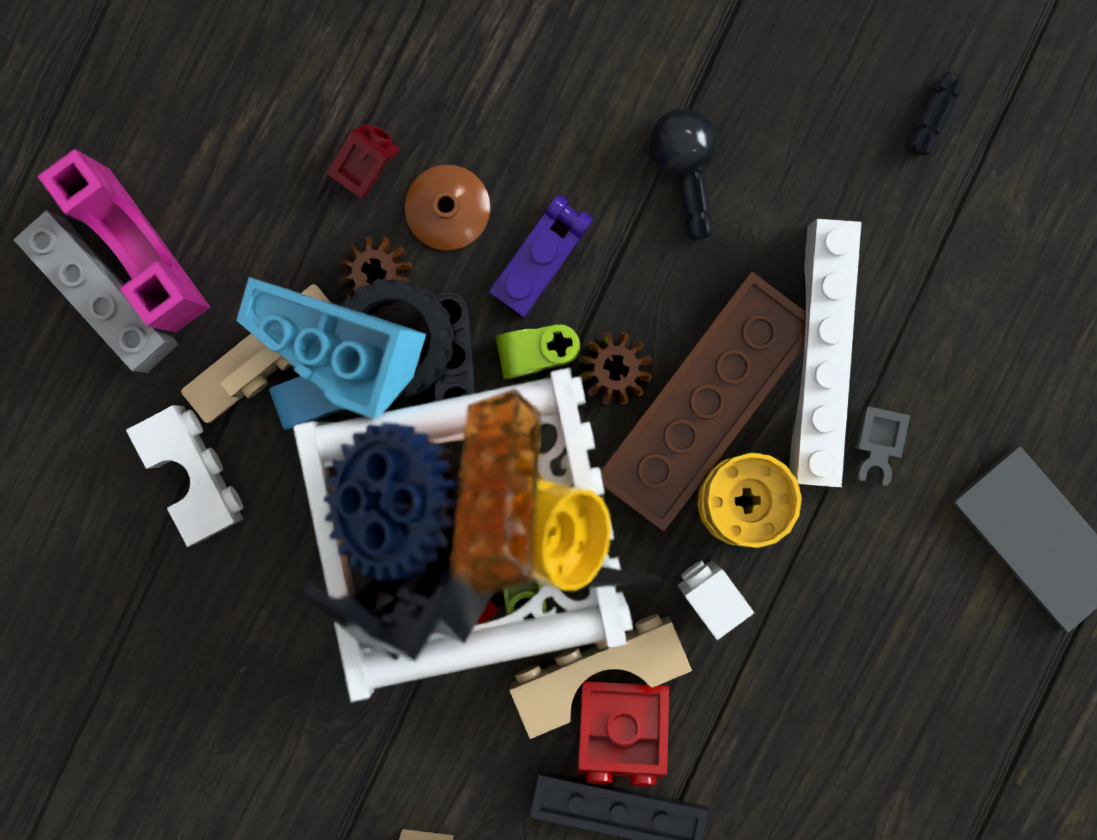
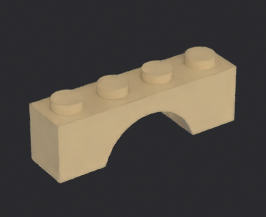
(547, 693)

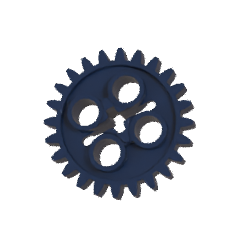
(389, 501)

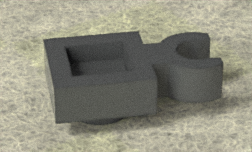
(881, 435)

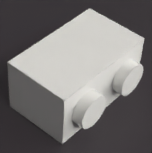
(714, 597)

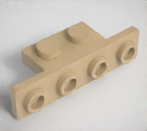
(237, 374)

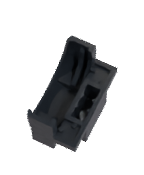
(403, 613)

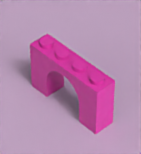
(159, 285)

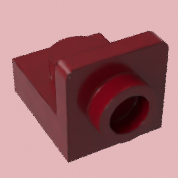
(363, 159)

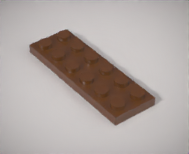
(706, 401)

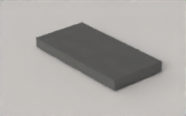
(1035, 535)

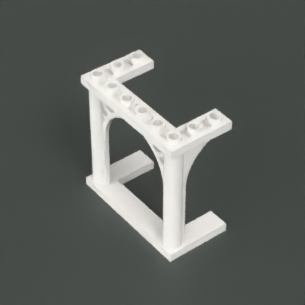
(586, 621)

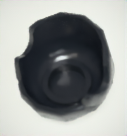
(683, 141)

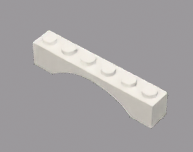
(824, 388)

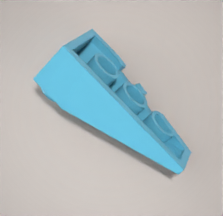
(344, 352)

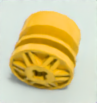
(774, 498)
(569, 535)

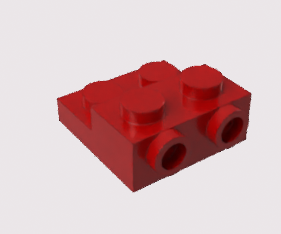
(623, 733)

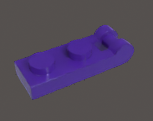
(540, 257)

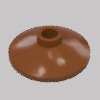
(452, 229)

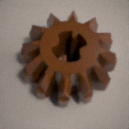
(369, 259)
(628, 361)

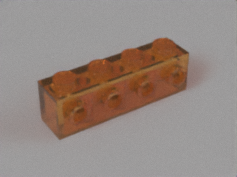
(497, 493)

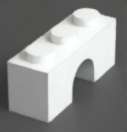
(209, 503)

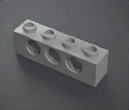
(93, 291)

